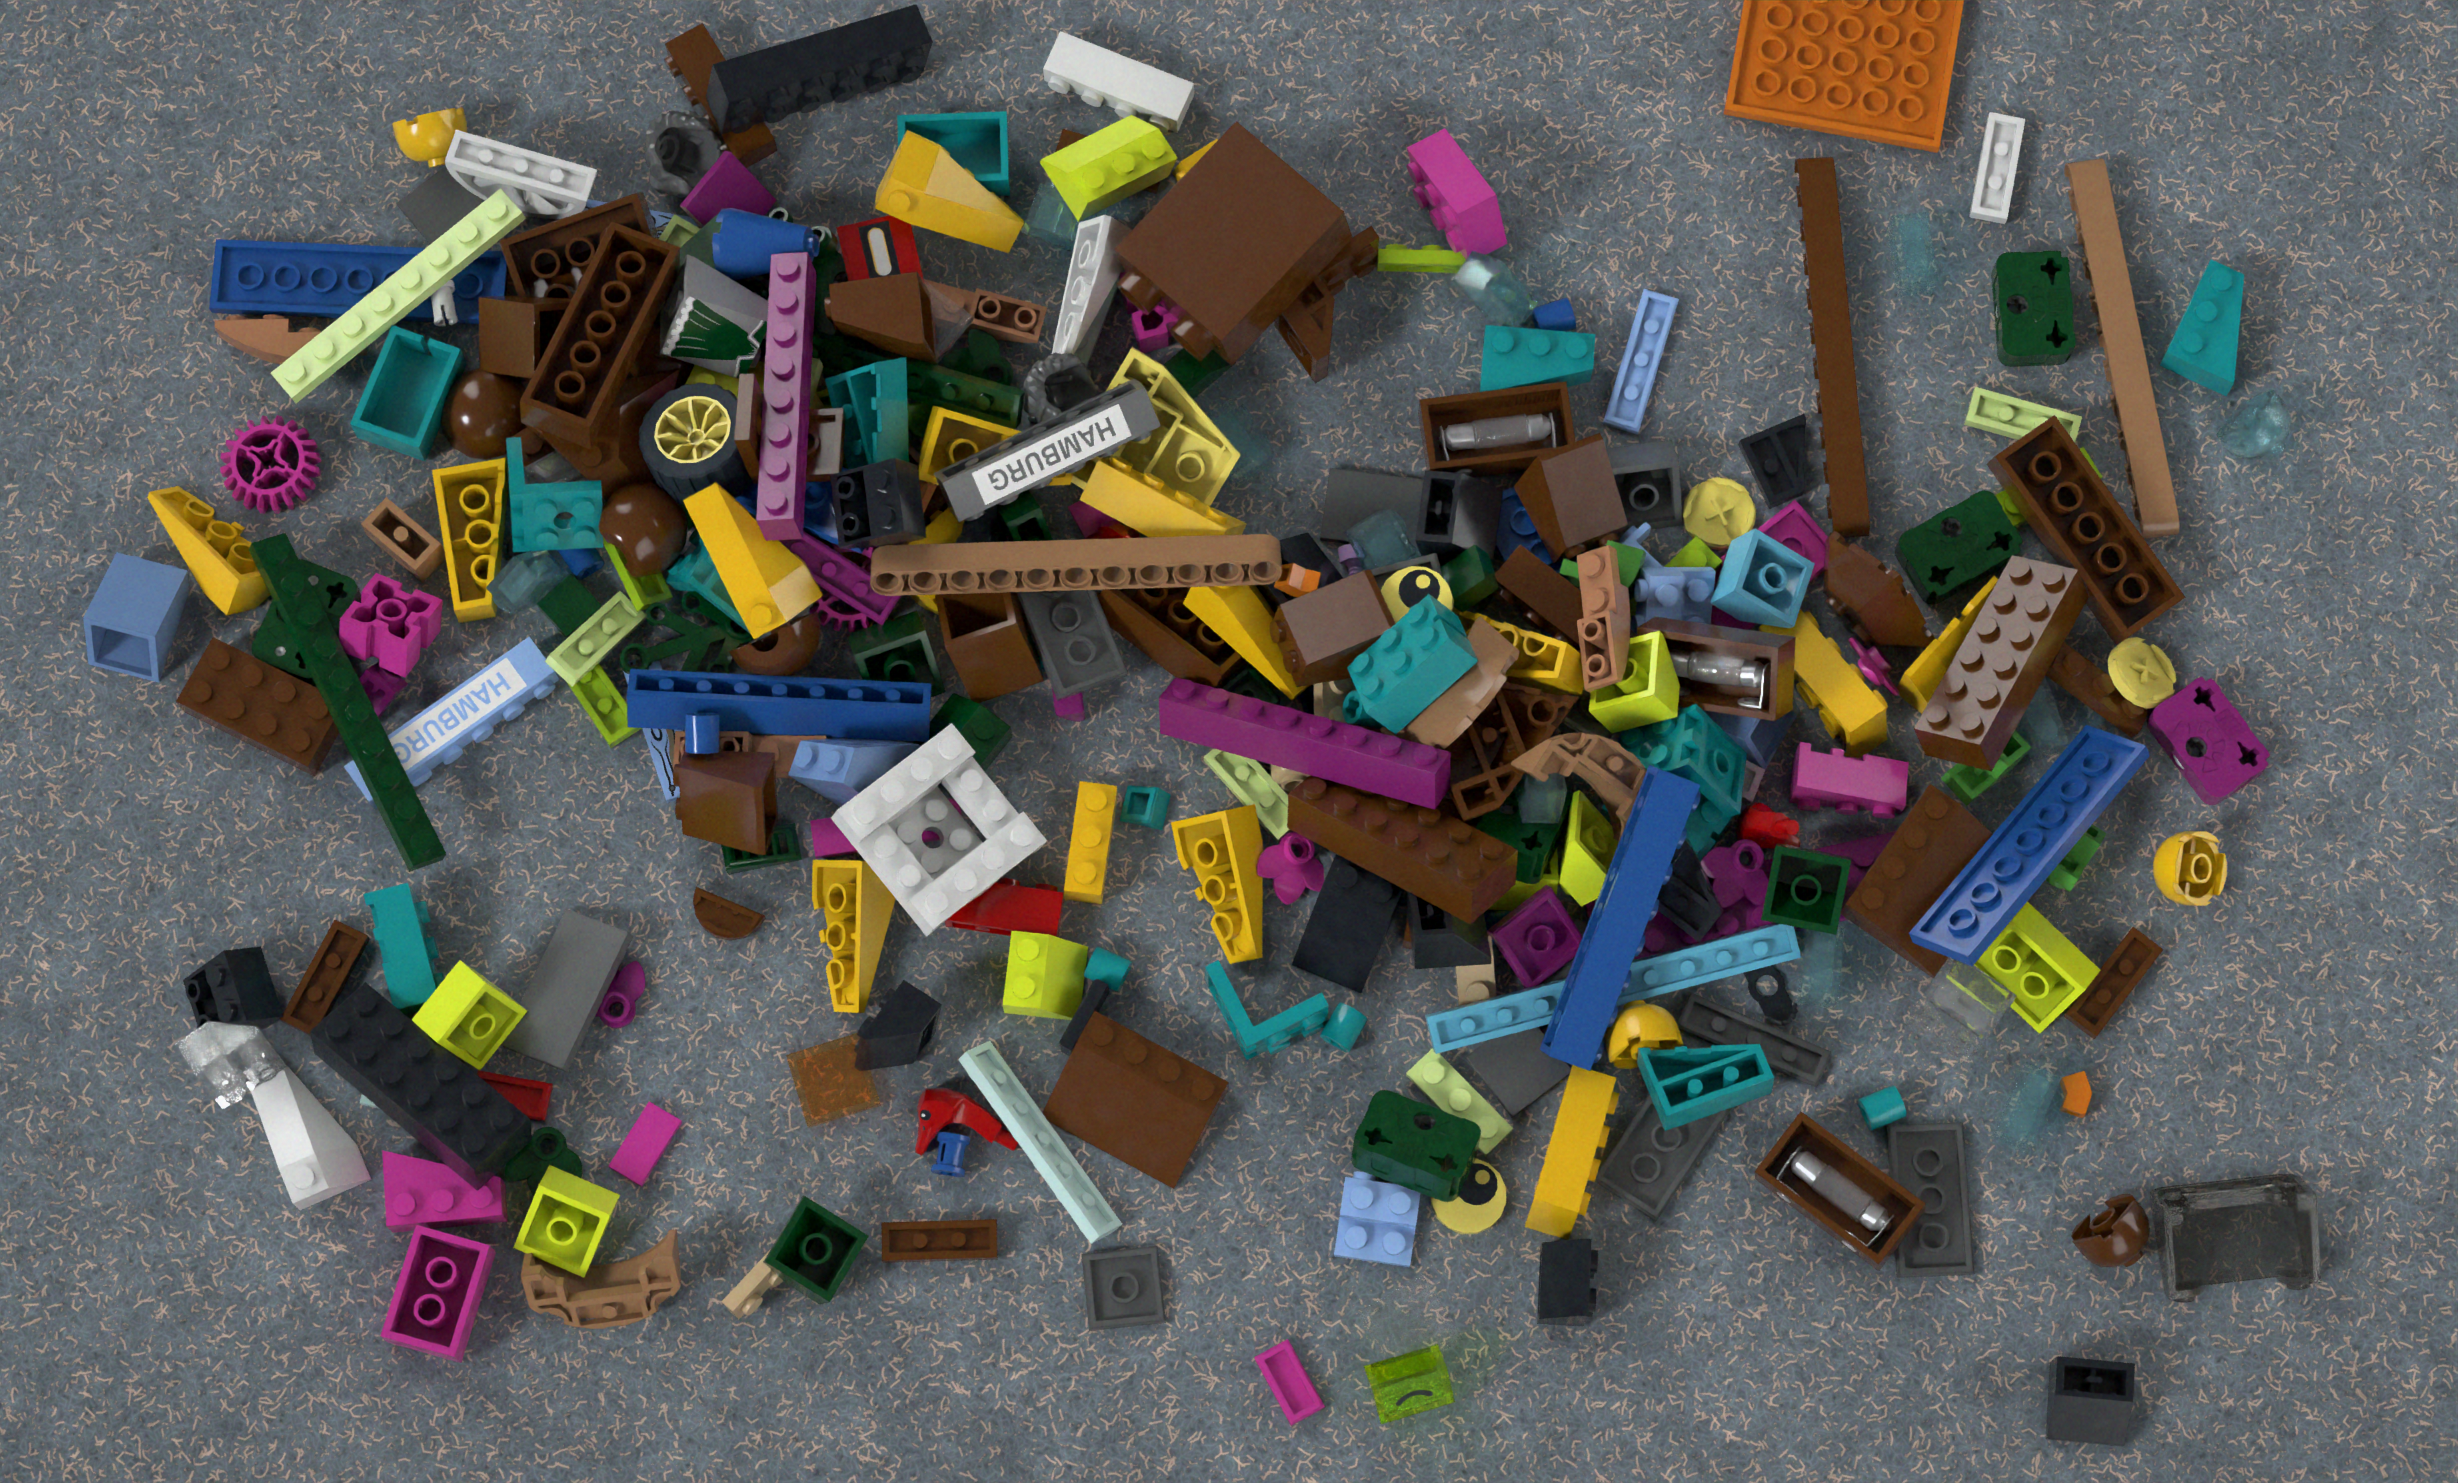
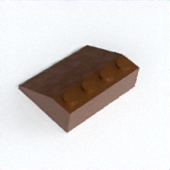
(557, 254)
(1171, 633)
(1914, 872)
(1134, 1099)

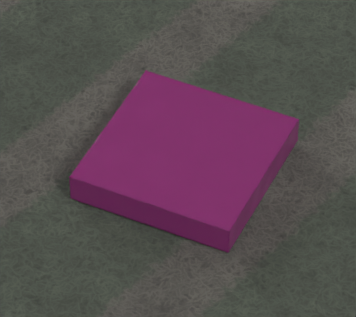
(726, 186)
(1537, 937)

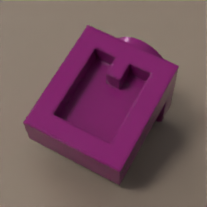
(381, 687)

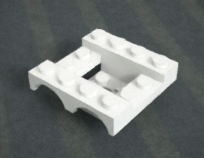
(895, 810)

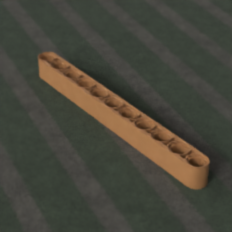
(2123, 348)
(1076, 565)

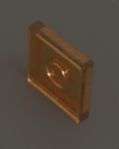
(830, 1083)

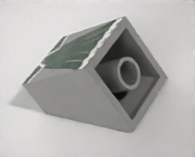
(712, 320)

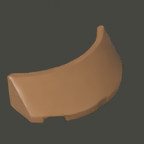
(1468, 696)
(1599, 761)
(609, 1292)

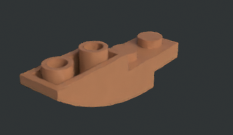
(998, 314)
(266, 338)
(1606, 620)
(742, 741)

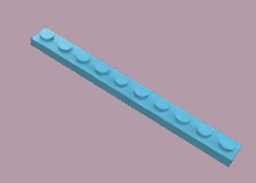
(1649, 978)

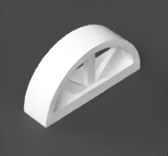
(533, 181)

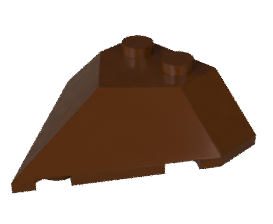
(616, 450)
(1871, 598)
(1502, 732)

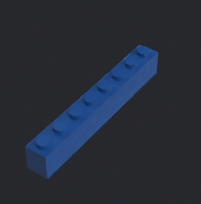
(781, 704)
(1620, 918)

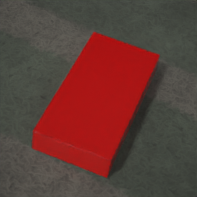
(525, 1094)

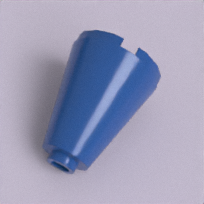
(749, 239)

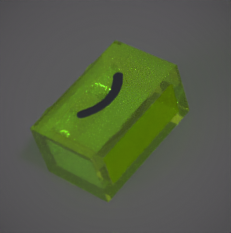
(1409, 1384)

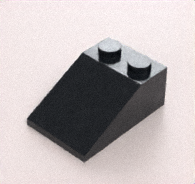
(1348, 925)

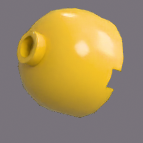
(429, 135)
(2190, 868)
(1640, 1027)

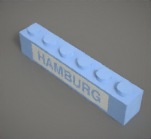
(468, 713)

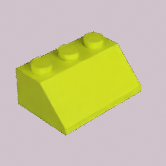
(1110, 165)
(2037, 967)

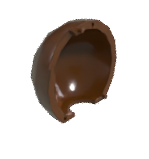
(482, 413)
(645, 527)
(784, 651)

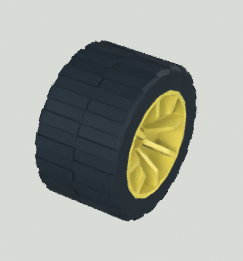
(692, 442)

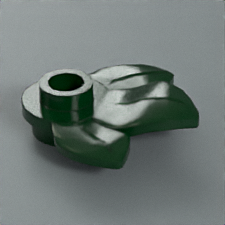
(979, 358)
(533, 1163)

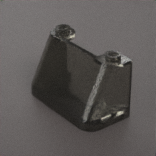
(2236, 1233)

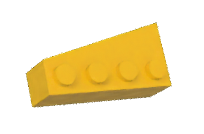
(1152, 506)
(472, 526)
(1542, 660)
(1835, 688)
(1571, 1152)

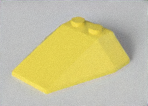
(1187, 446)

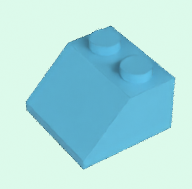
(1762, 581)

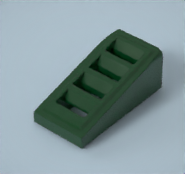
(747, 863)

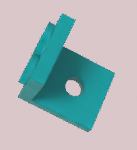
(536, 506)
(698, 573)
(1693, 749)
(1272, 1033)

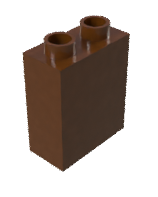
(1230, 246)

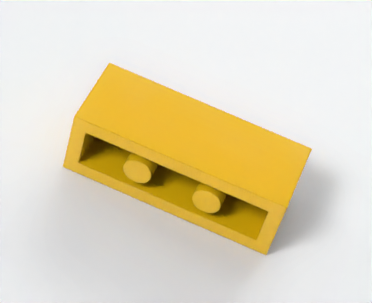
(1090, 842)

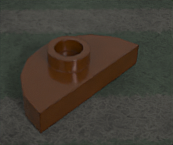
(725, 918)

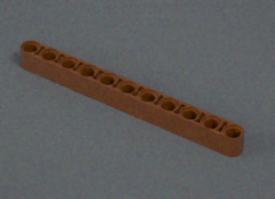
(1834, 347)

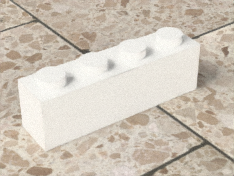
(1118, 82)

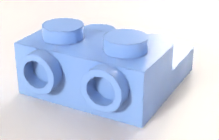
(1673, 594)
(1376, 1221)

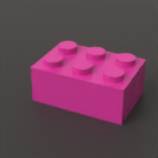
(1455, 195)
(438, 1293)

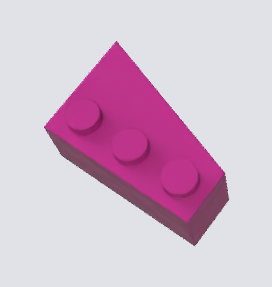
(1848, 782)
(437, 1196)

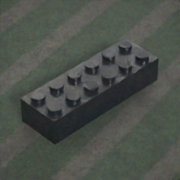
(818, 70)
(421, 1086)

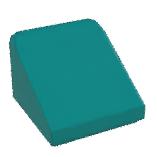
(1145, 806)

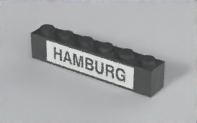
(1047, 450)

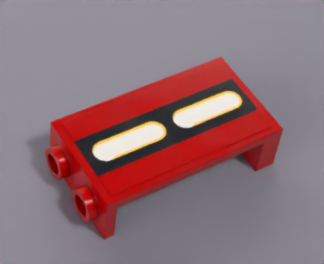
(878, 248)

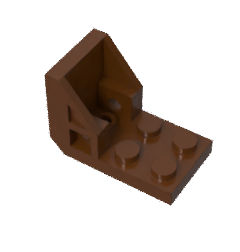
(1309, 318)

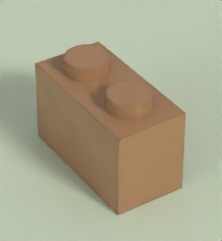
(404, 540)

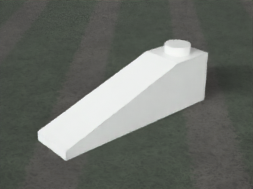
(1089, 280)
(307, 1142)

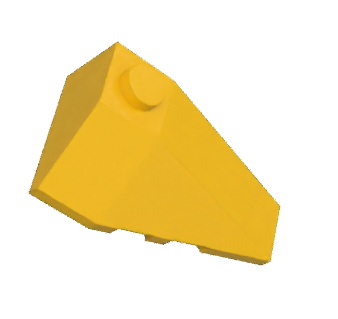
(760, 575)

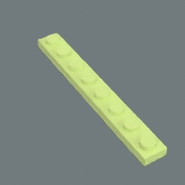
(398, 295)

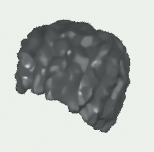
(679, 151)
(1056, 386)

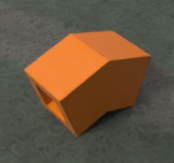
(1297, 580)
(2076, 1094)

